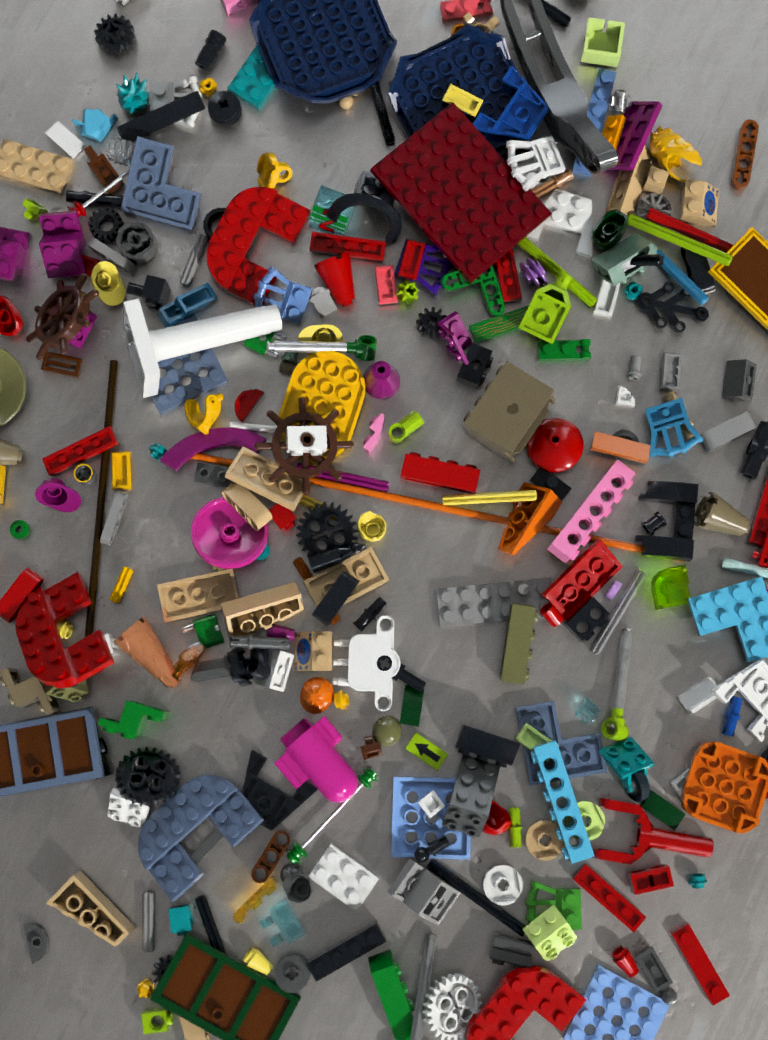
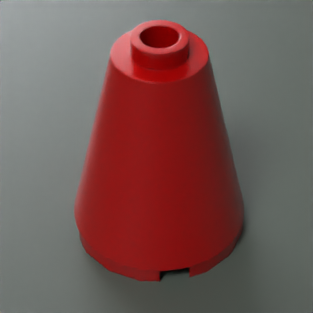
(338, 277)

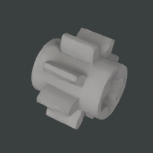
(620, 100)

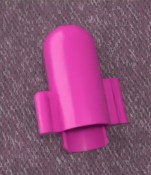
(313, 757)

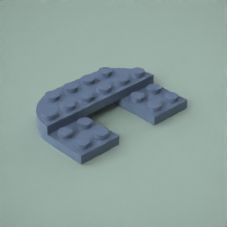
(177, 817)

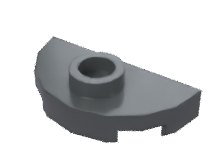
(37, 941)

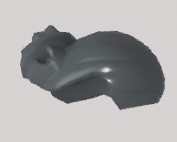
(296, 885)

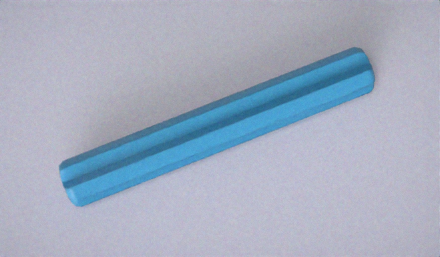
(683, 280)

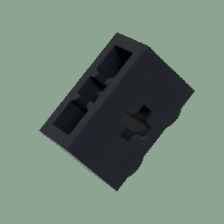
(478, 355)

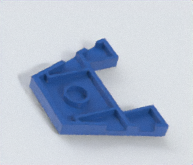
(521, 114)

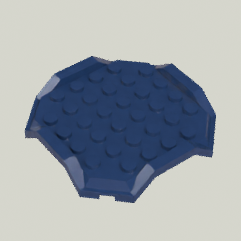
(322, 46)
(466, 60)

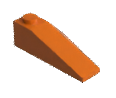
(528, 518)

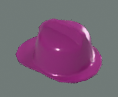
(57, 495)

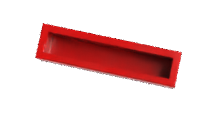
(439, 473)

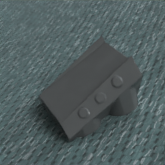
(211, 669)

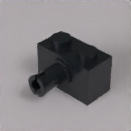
(154, 292)

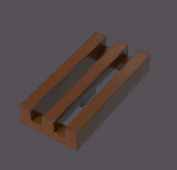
(77, 367)

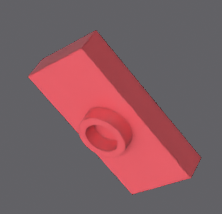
(386, 284)

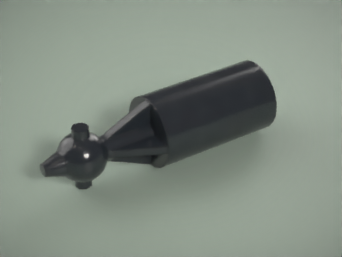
(333, 556)

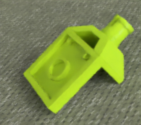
(548, 310)

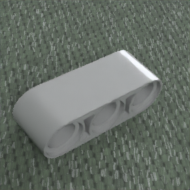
(728, 431)

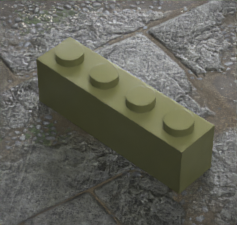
(517, 643)

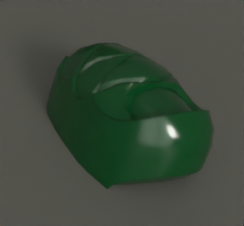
(610, 229)

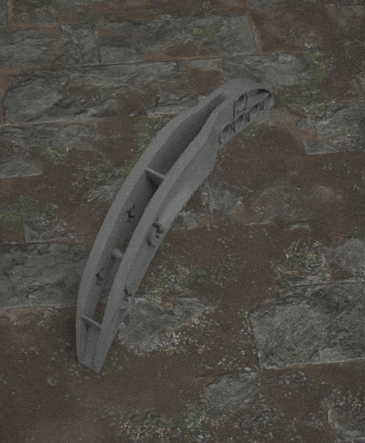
(566, 102)

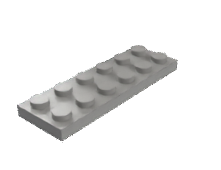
(488, 601)

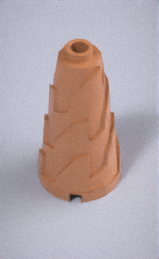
(147, 651)

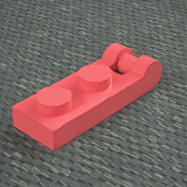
(456, 9)

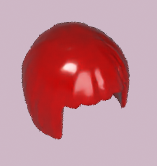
(497, 821)

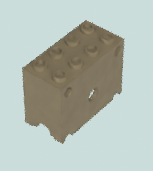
(509, 411)

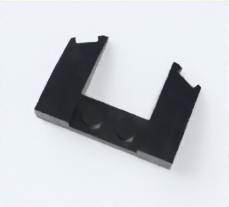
(681, 543)

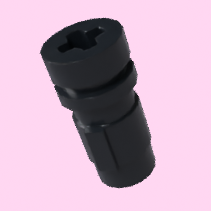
(210, 50)

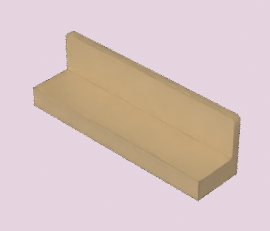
(630, 185)

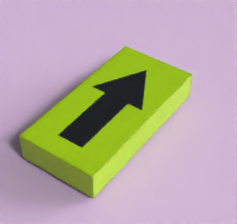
(426, 751)

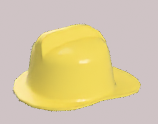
(108, 283)
(322, 332)

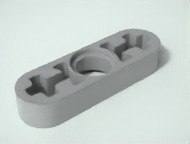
(111, 255)
(113, 518)

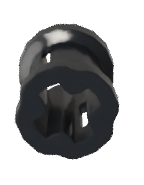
(654, 523)

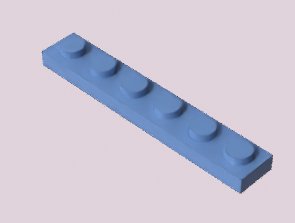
(597, 107)

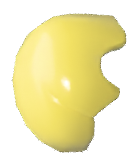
(371, 526)

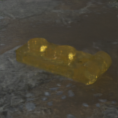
(255, 900)

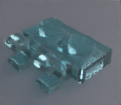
(287, 922)

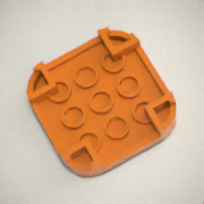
(725, 787)

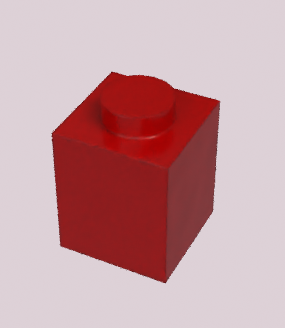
(283, 517)

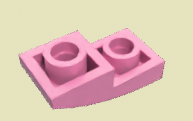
(376, 428)

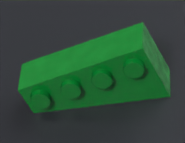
(392, 993)

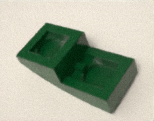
(411, 706)
(663, 810)

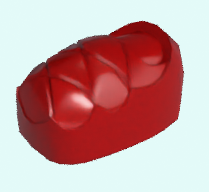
(10, 318)

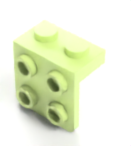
(550, 933)

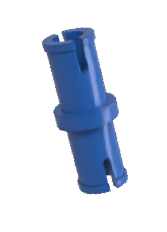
(732, 716)

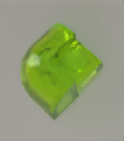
(670, 587)

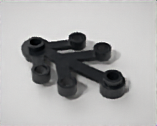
(669, 307)

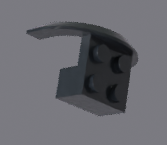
(370, 193)

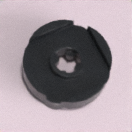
(238, 665)

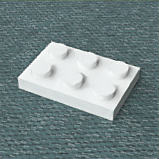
(343, 877)

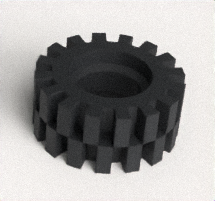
(101, 215)

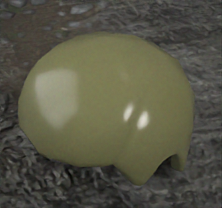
(387, 731)

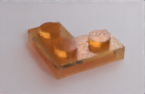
(187, 660)

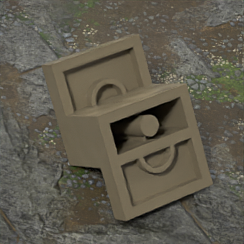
(27, 692)

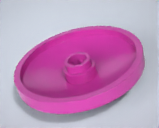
(225, 536)

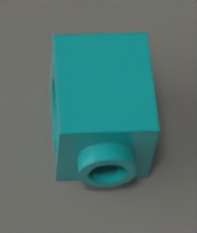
(181, 919)

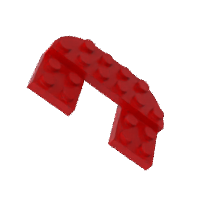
(236, 231)
(42, 641)
(518, 997)

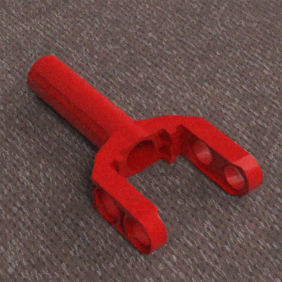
(651, 837)

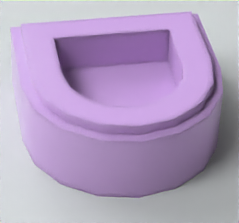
(613, 589)

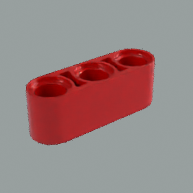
(15, 596)

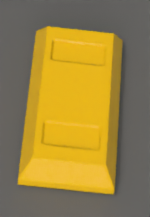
(121, 470)

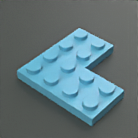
(739, 606)

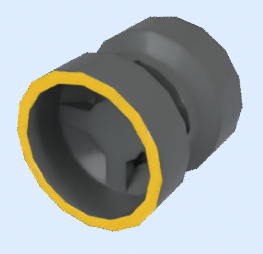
(81, 474)

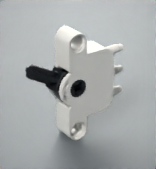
(364, 665)

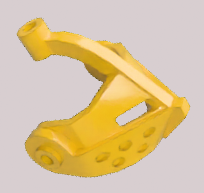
(197, 418)

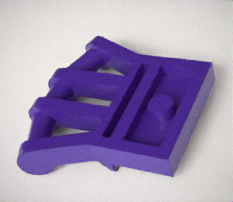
(445, 264)

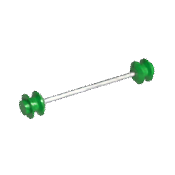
(298, 850)

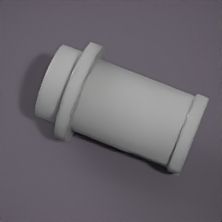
(635, 368)

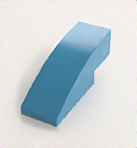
(186, 305)

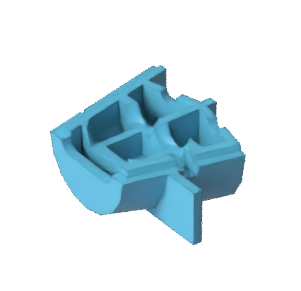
(95, 124)

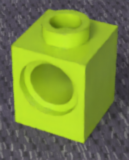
(150, 1026)

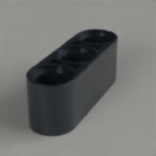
(697, 270)
(335, 597)

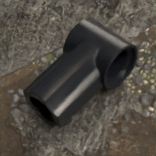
(257, 663)

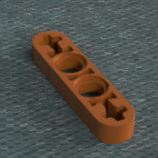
(742, 154)

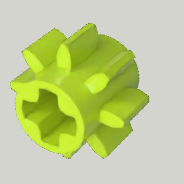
(407, 292)

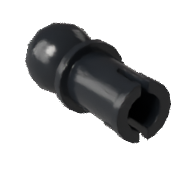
(422, 854)

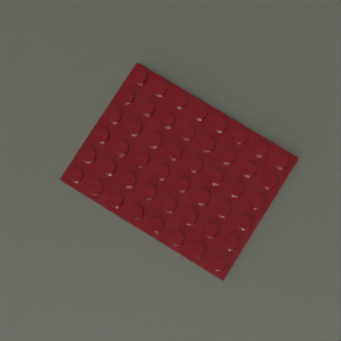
(460, 192)

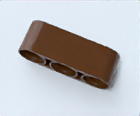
(268, 865)

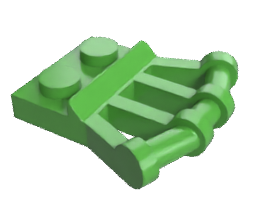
(565, 900)

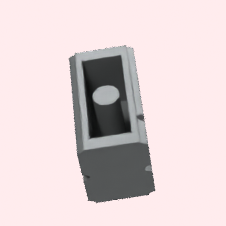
(511, 951)

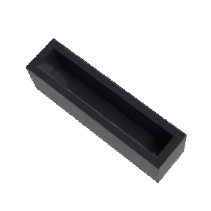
(346, 951)

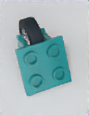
(631, 766)

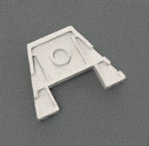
(570, 214)
(753, 685)

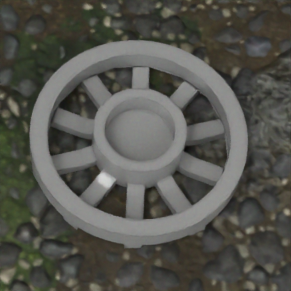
(653, 205)

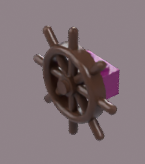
(67, 320)

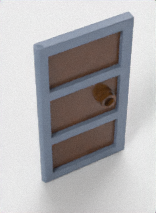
(49, 751)

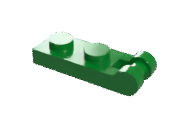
(563, 350)

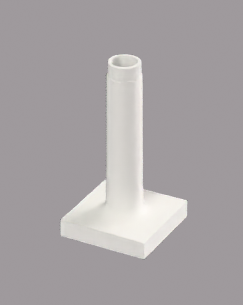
(152, 346)

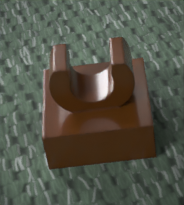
(371, 749)

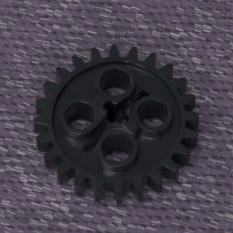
(320, 516)
(147, 776)

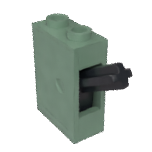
(626, 259)

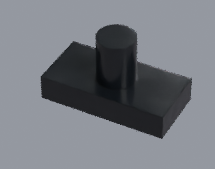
(550, 481)

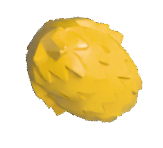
(669, 148)

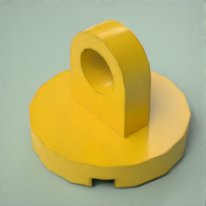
(269, 171)

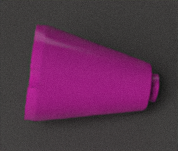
(381, 380)

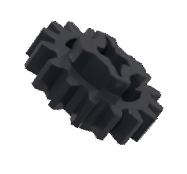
(123, 30)

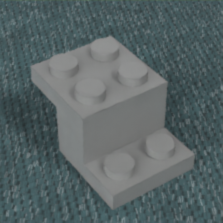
(423, 892)

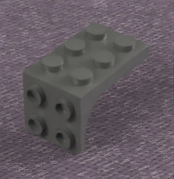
(471, 796)

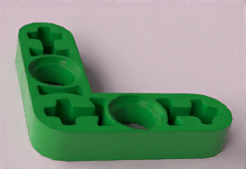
(482, 281)

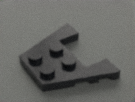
(267, 799)

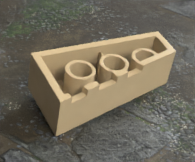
(261, 609)
(91, 909)

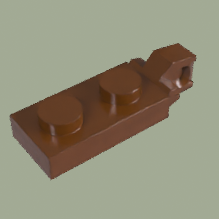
(102, 169)

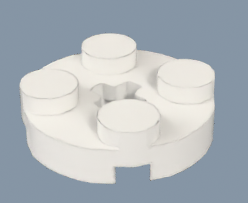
(495, 893)

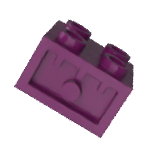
(455, 335)

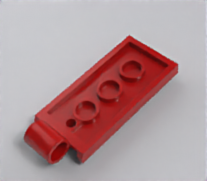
(579, 583)

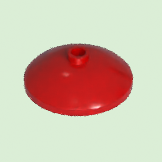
(555, 456)

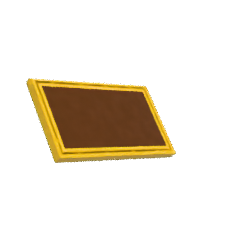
(747, 274)

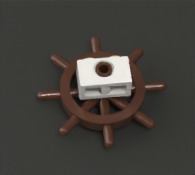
(302, 442)

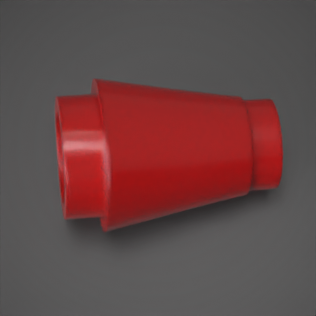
(624, 960)

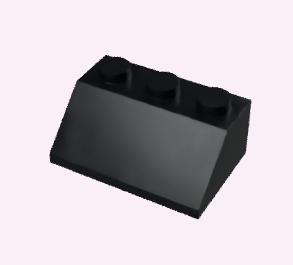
(486, 746)

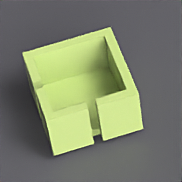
(600, 46)

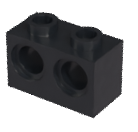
(584, 616)

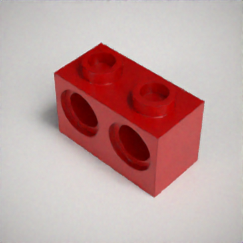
(650, 879)

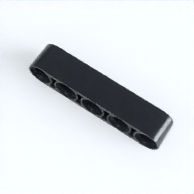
(162, 117)

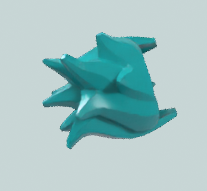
(133, 94)

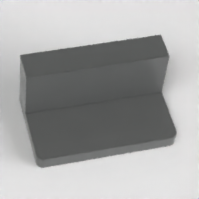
(739, 379)

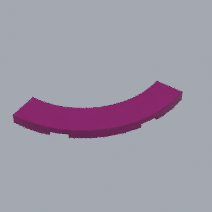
(216, 438)

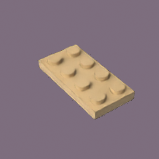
(34, 167)
(254, 472)
(362, 566)
(197, 595)

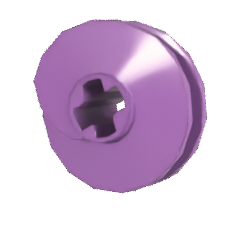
(533, 272)

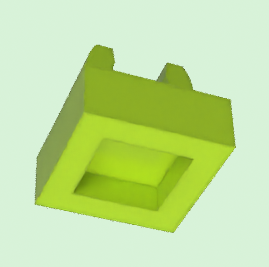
(33, 209)

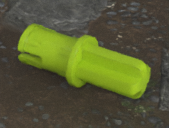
(515, 827)

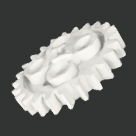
(451, 1007)

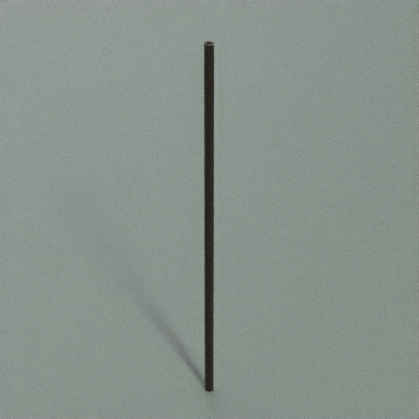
(100, 503)

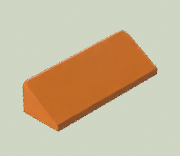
(620, 447)

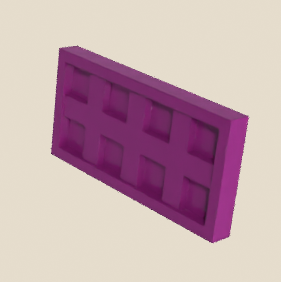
(636, 130)

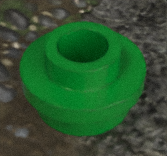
(25, 529)

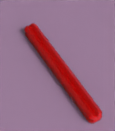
(688, 230)

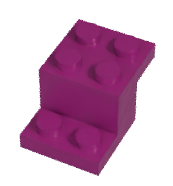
(62, 244)
(13, 251)

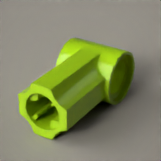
(405, 426)

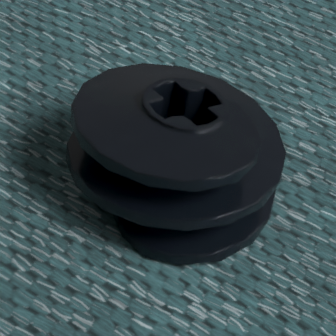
(226, 115)

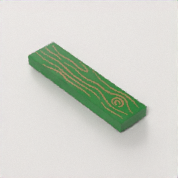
(497, 325)

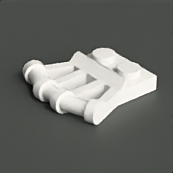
(166, 93)
(545, 155)

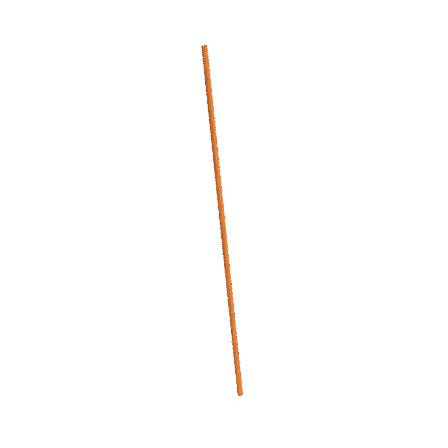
(428, 504)

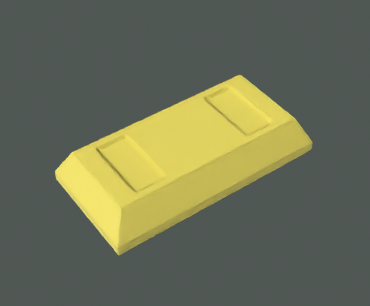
(463, 100)

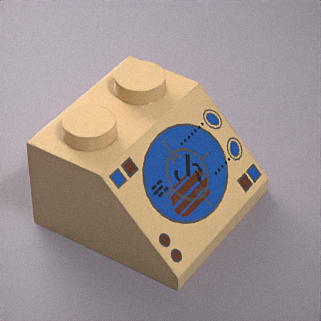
(698, 203)
(313, 651)

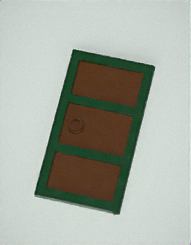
(223, 994)

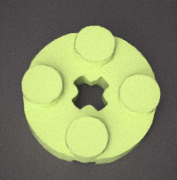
(596, 820)

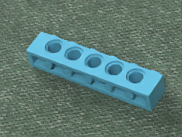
(583, 848)

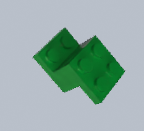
(133, 719)

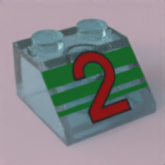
(319, 218)

